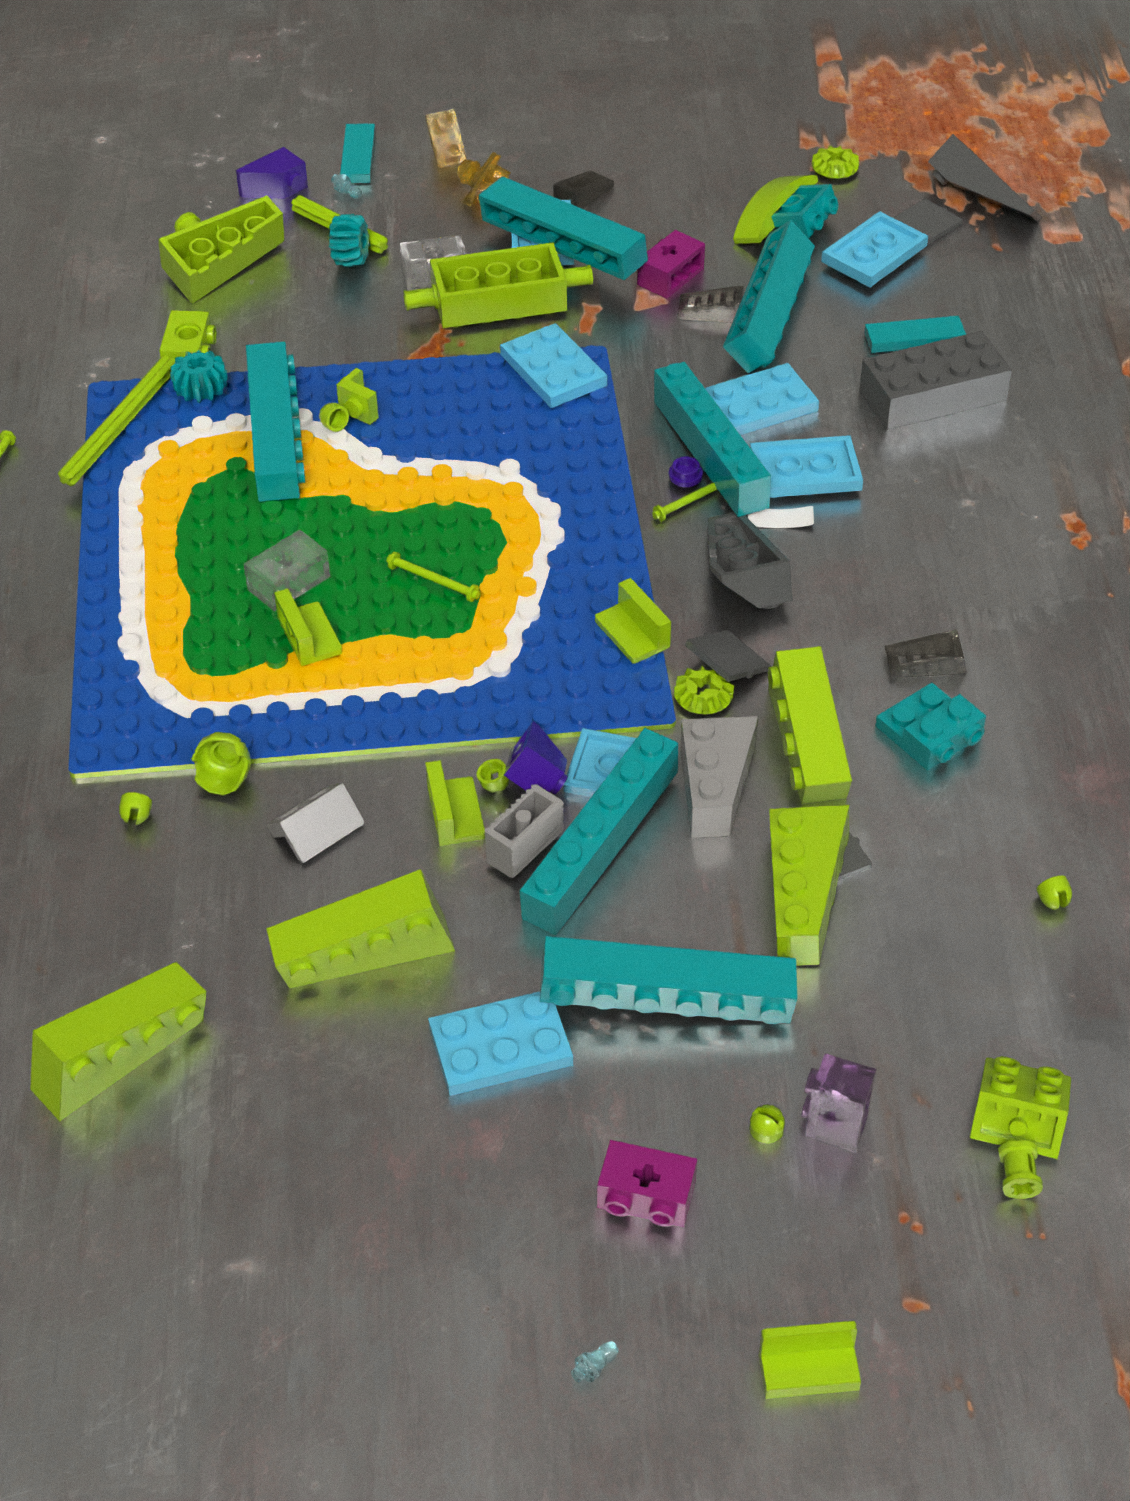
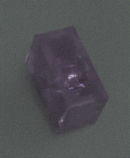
(838, 1101)

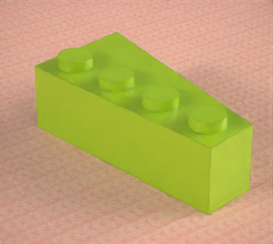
(220, 246)
(805, 870)
(362, 933)

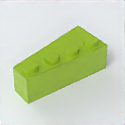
(809, 725)
(111, 1037)

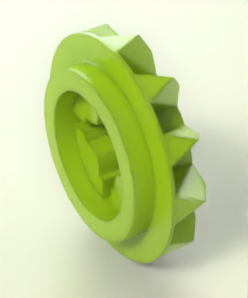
(835, 162)
(708, 701)

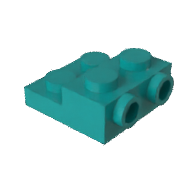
(807, 208)
(932, 725)

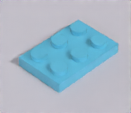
(874, 249)
(553, 365)
(764, 398)
(810, 465)
(499, 1043)

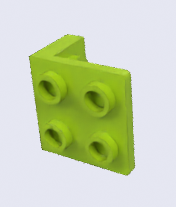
(1022, 1105)

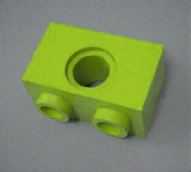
(188, 333)

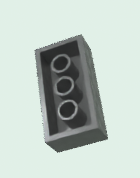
(934, 380)

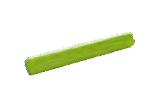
(324, 217)

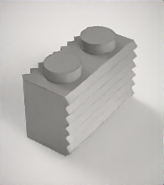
(523, 830)

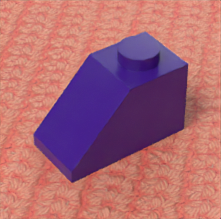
(272, 175)
(536, 761)

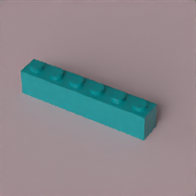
(570, 228)
(769, 297)
(273, 421)
(712, 439)
(599, 832)
(668, 980)

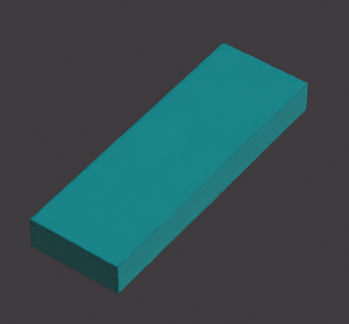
(358, 152)
(911, 333)

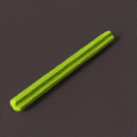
(116, 421)

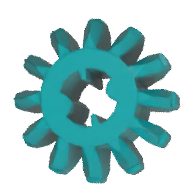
(349, 240)
(199, 376)

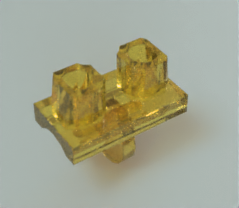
(445, 138)
(480, 177)

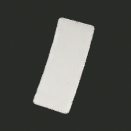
(783, 517)

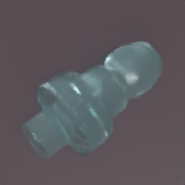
(343, 184)
(590, 1365)

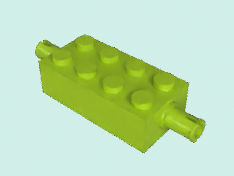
(498, 285)

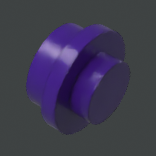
(685, 472)

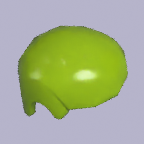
(221, 763)

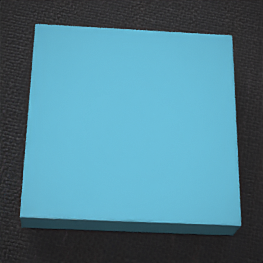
(594, 760)

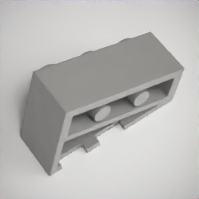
(714, 770)

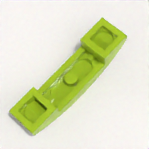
(757, 216)

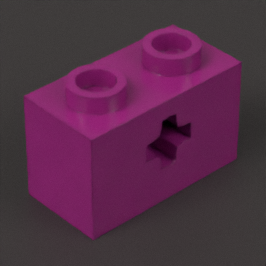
(671, 264)
(646, 1184)

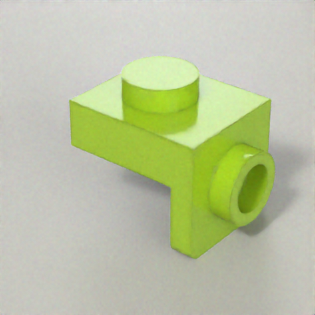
(356, 398)

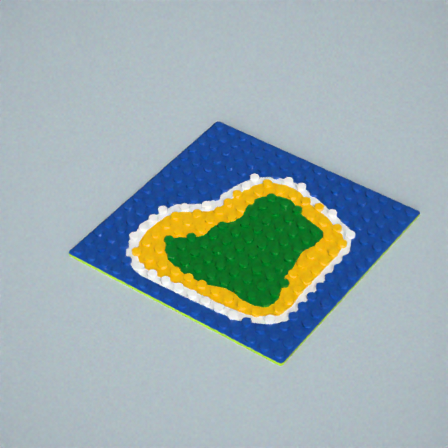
(454, 477)

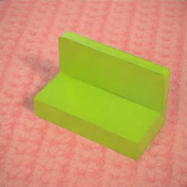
(635, 623)
(306, 629)
(454, 807)
(809, 1359)

